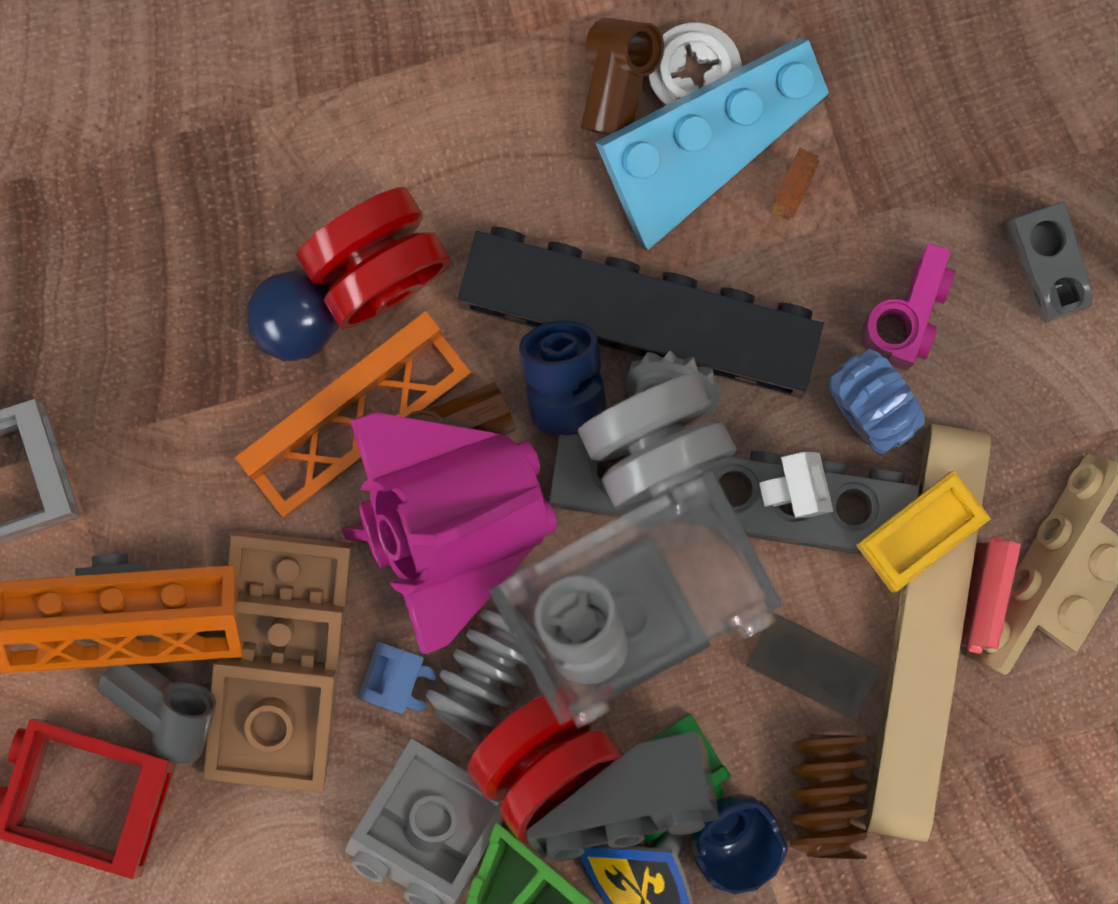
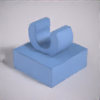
(392, 679)

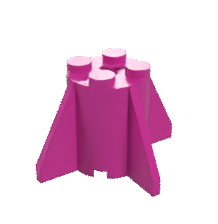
(447, 515)

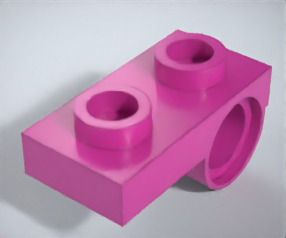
(929, 284)

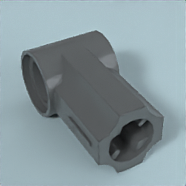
(174, 712)

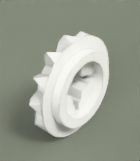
(706, 45)

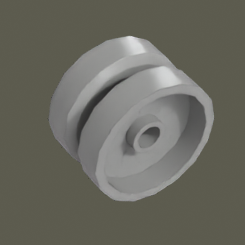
(654, 434)

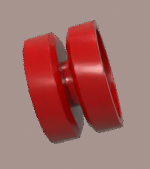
(373, 257)
(537, 763)

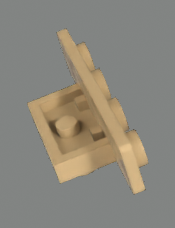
(1065, 570)

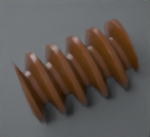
(829, 796)

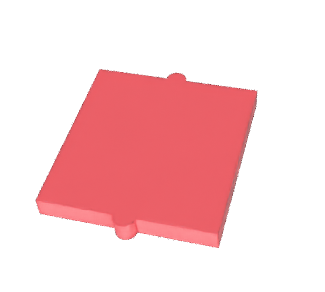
(989, 593)

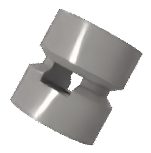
(582, 629)

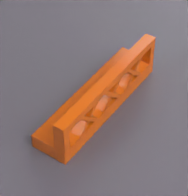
(340, 397)
(114, 612)

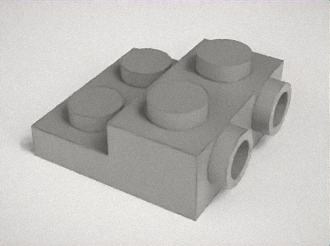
(424, 828)

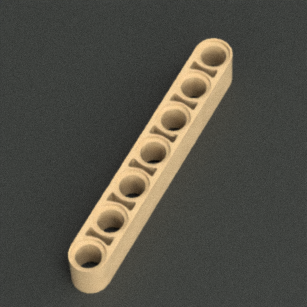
(925, 657)

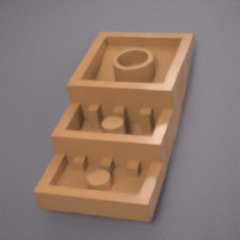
(281, 695)

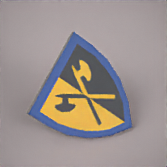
(639, 873)

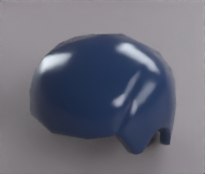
(290, 316)
(741, 847)

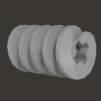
(480, 679)

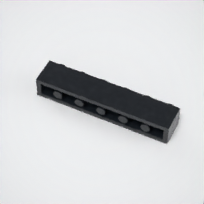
(641, 311)

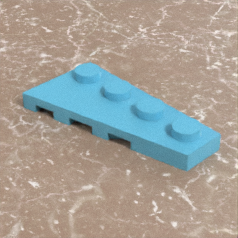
(699, 142)

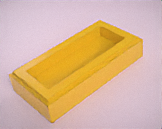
(923, 531)

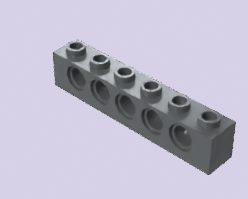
(884, 493)

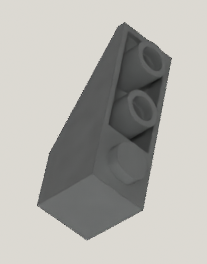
(642, 793)

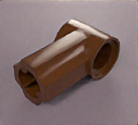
(621, 58)
(478, 410)

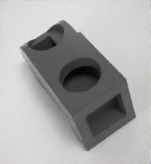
(1050, 261)

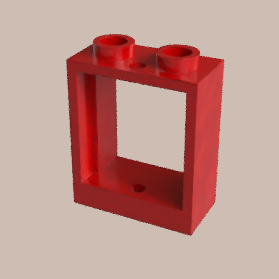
(141, 822)

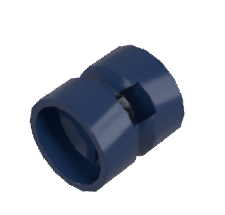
(562, 376)

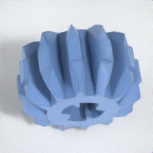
(876, 401)

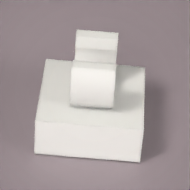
(802, 486)

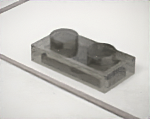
(814, 667)

